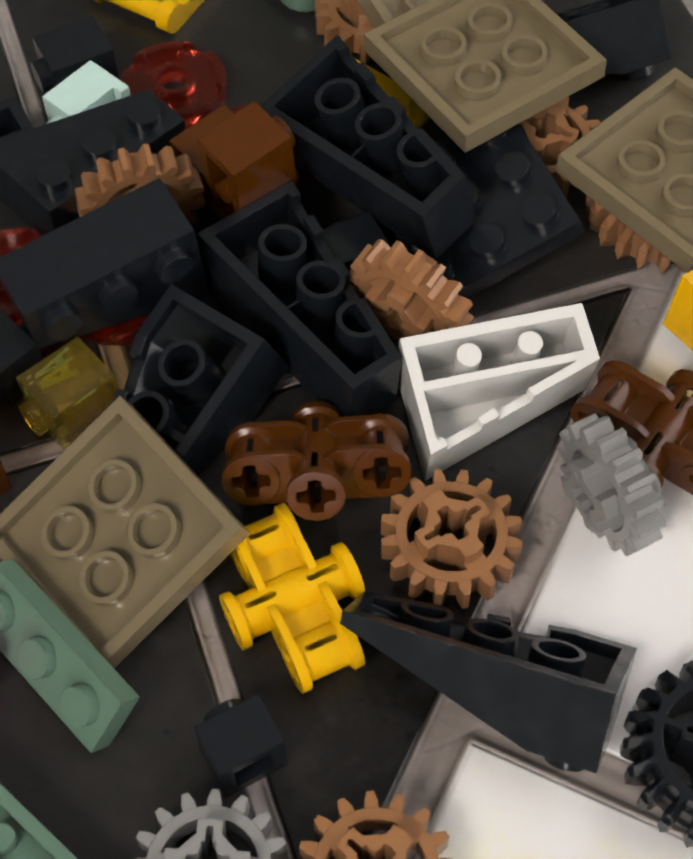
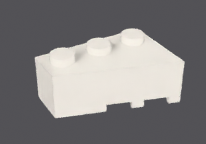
(490, 378)

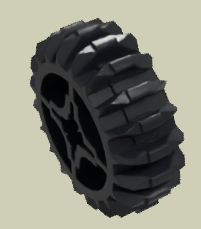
(654, 735)

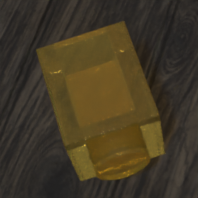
(66, 392)

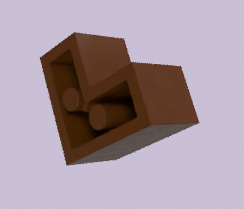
(238, 156)

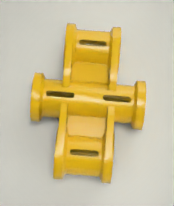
(294, 599)

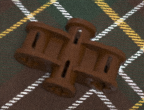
(651, 414)
(287, 460)

